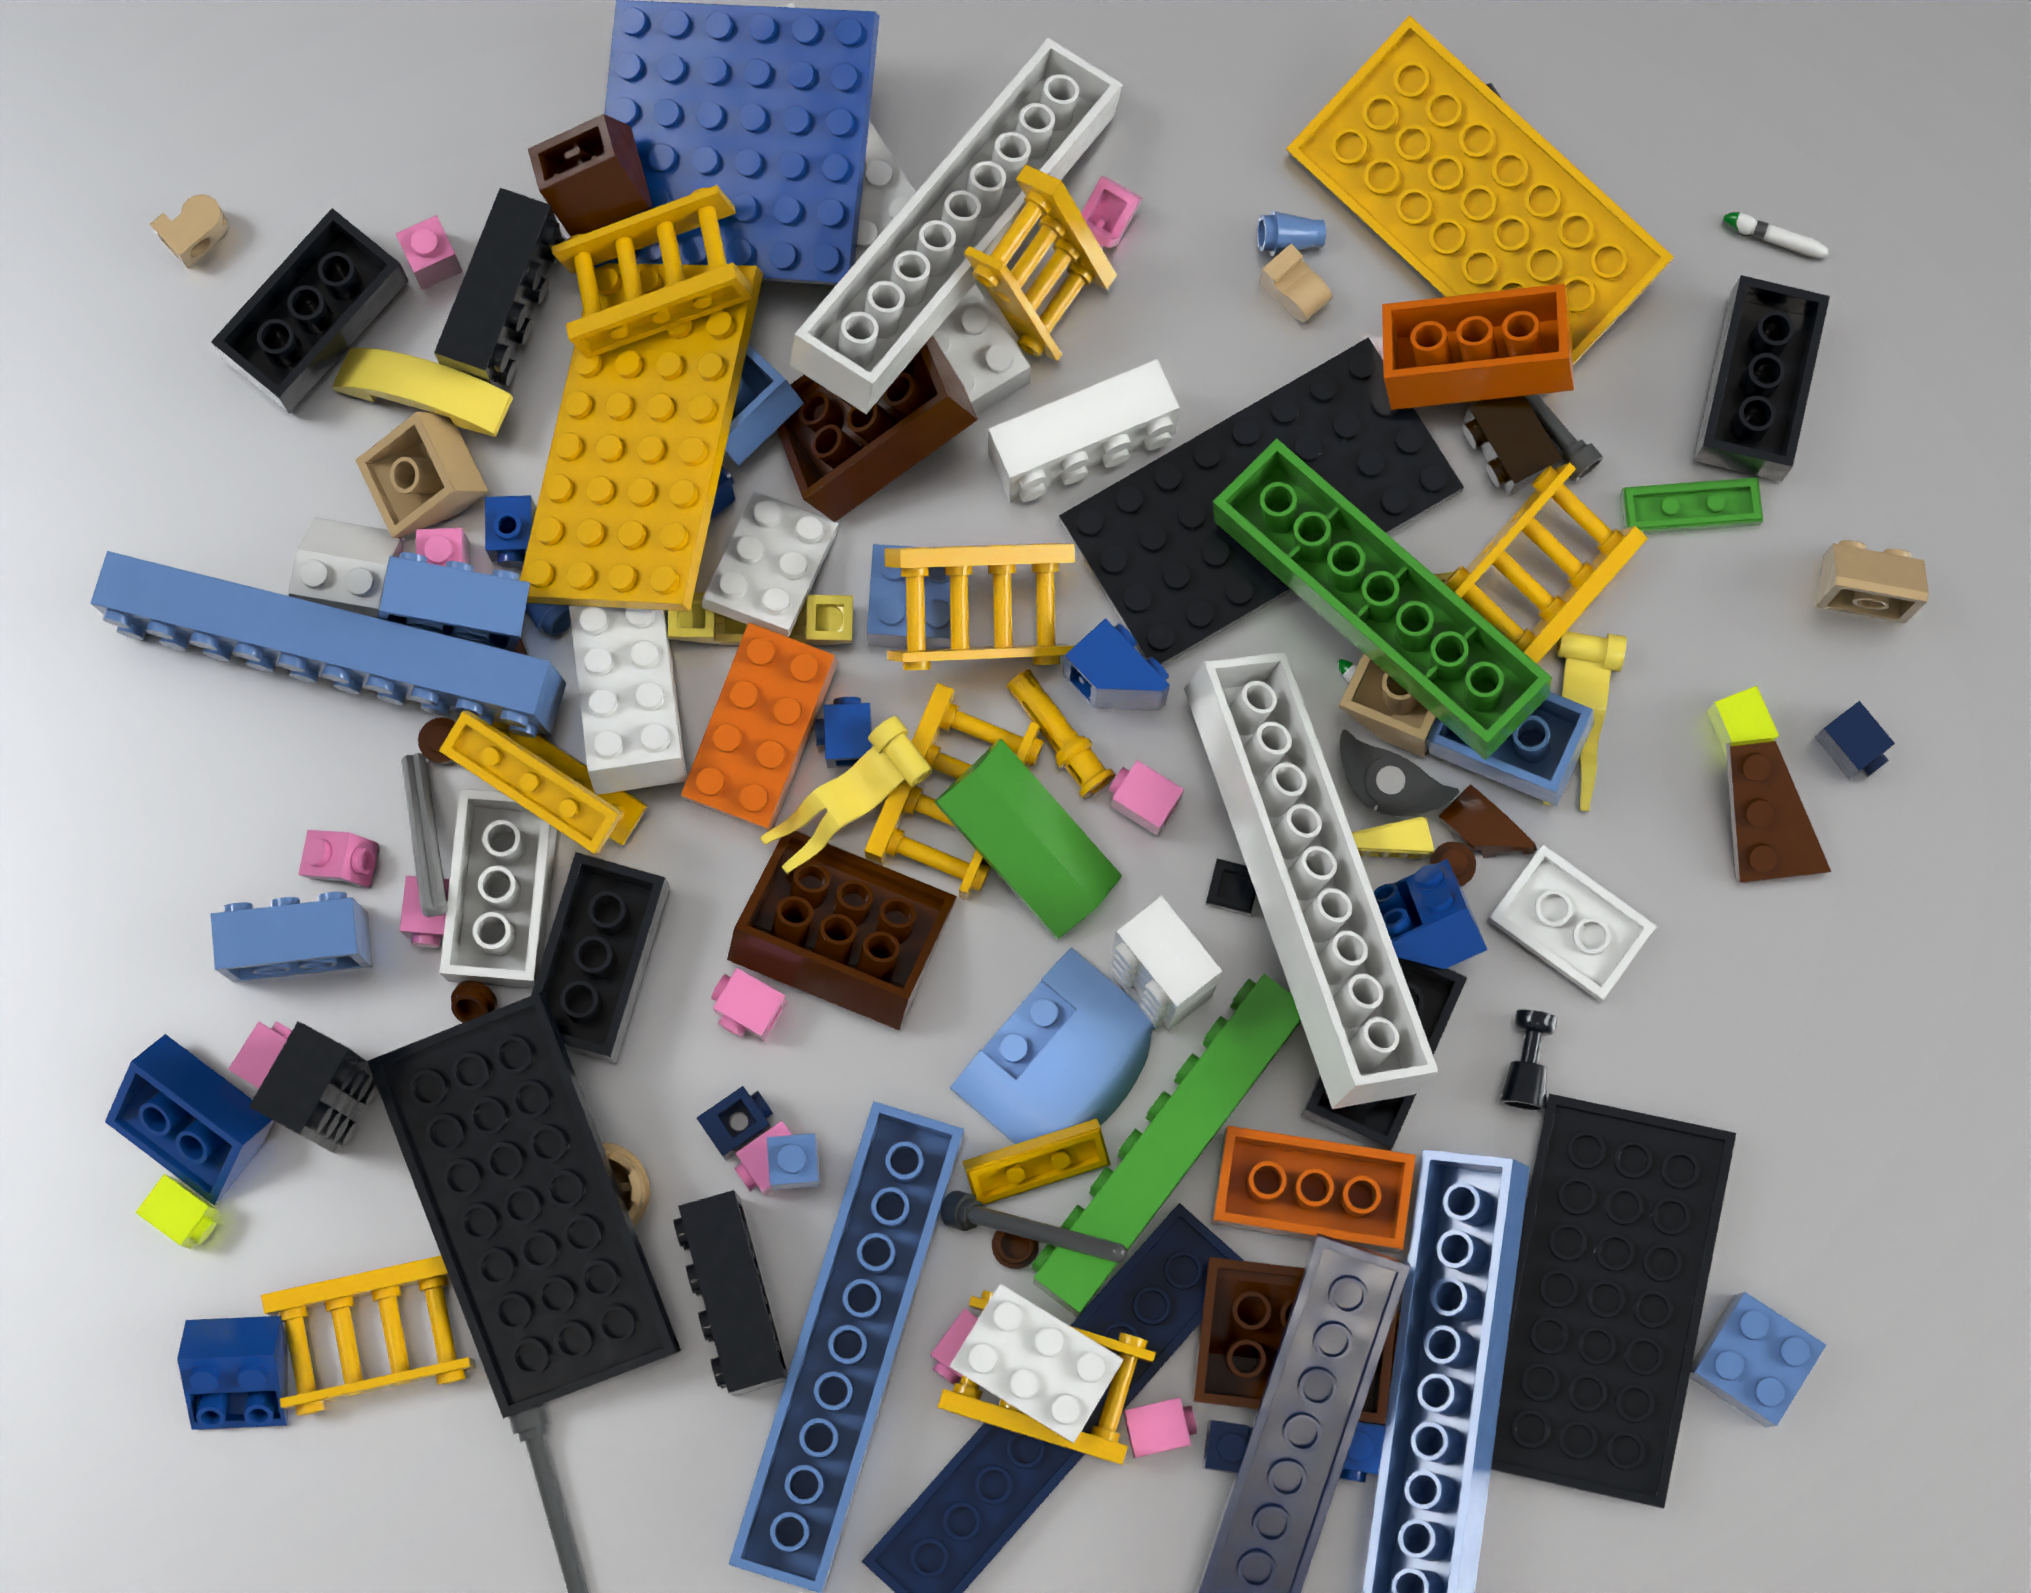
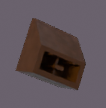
(591, 175)

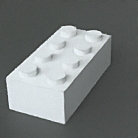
(1083, 432)
(627, 698)
(497, 892)
(1163, 964)

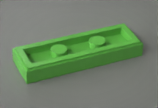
(1692, 505)

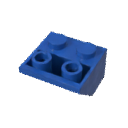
(1113, 673)
(1430, 917)
(234, 1372)

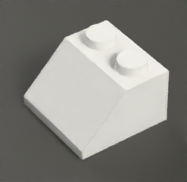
(343, 565)

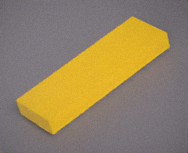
(1037, 1162)

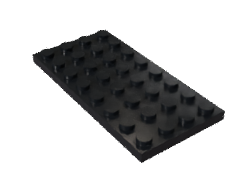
(1155, 533)
(523, 1205)
(1609, 1298)

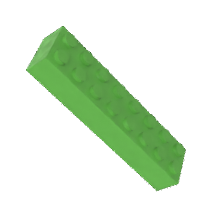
(1382, 599)
(1173, 1141)

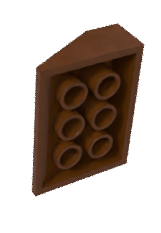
(851, 455)
(842, 930)
(1242, 1330)

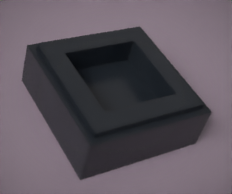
(1231, 888)

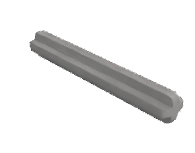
(424, 835)

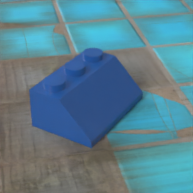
(188, 1118)

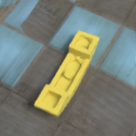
(423, 385)
(820, 622)

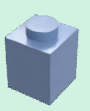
(793, 1161)

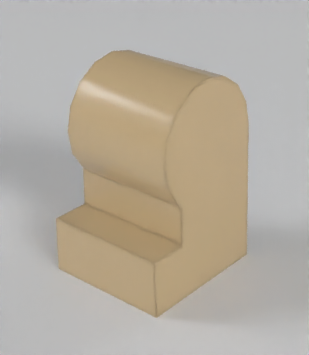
(193, 230)
(1294, 284)

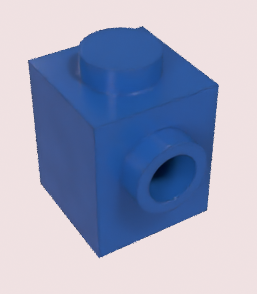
(508, 528)
(844, 731)
(1364, 1452)

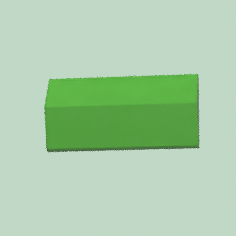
(1029, 839)

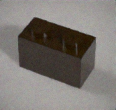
(1510, 441)

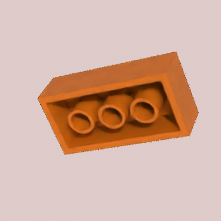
(1477, 347)
(760, 727)
(1312, 1188)

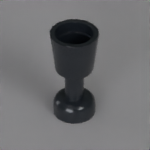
(1527, 1079)

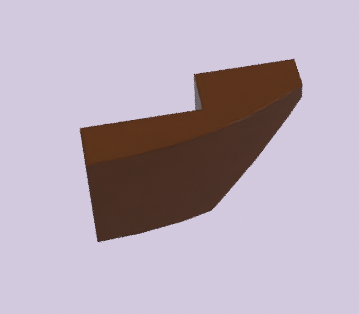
(1484, 825)

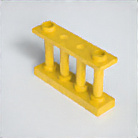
(1073, 246)
(665, 308)
(958, 565)
(1585, 579)
(543, 781)
(887, 836)
(338, 1298)
(1101, 1441)

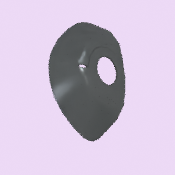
(1420, 790)

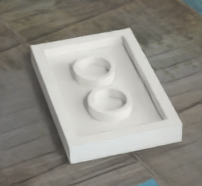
(770, 564)
(1572, 923)
(1036, 1363)

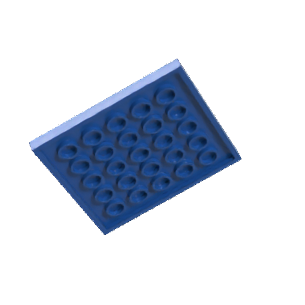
(764, 110)

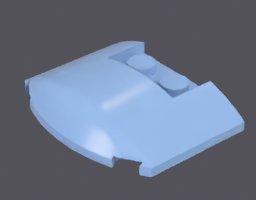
(1060, 1055)

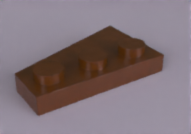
(1768, 816)

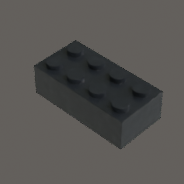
(501, 289)
(310, 310)
(1761, 378)
(599, 952)
(316, 1088)
(1380, 1122)
(732, 1292)

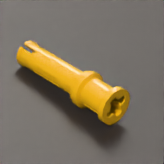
(1071, 750)

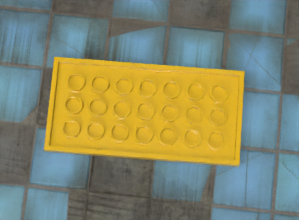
(1473, 187)
(638, 458)

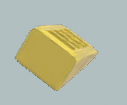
(1396, 840)

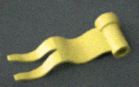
(1587, 683)
(856, 790)

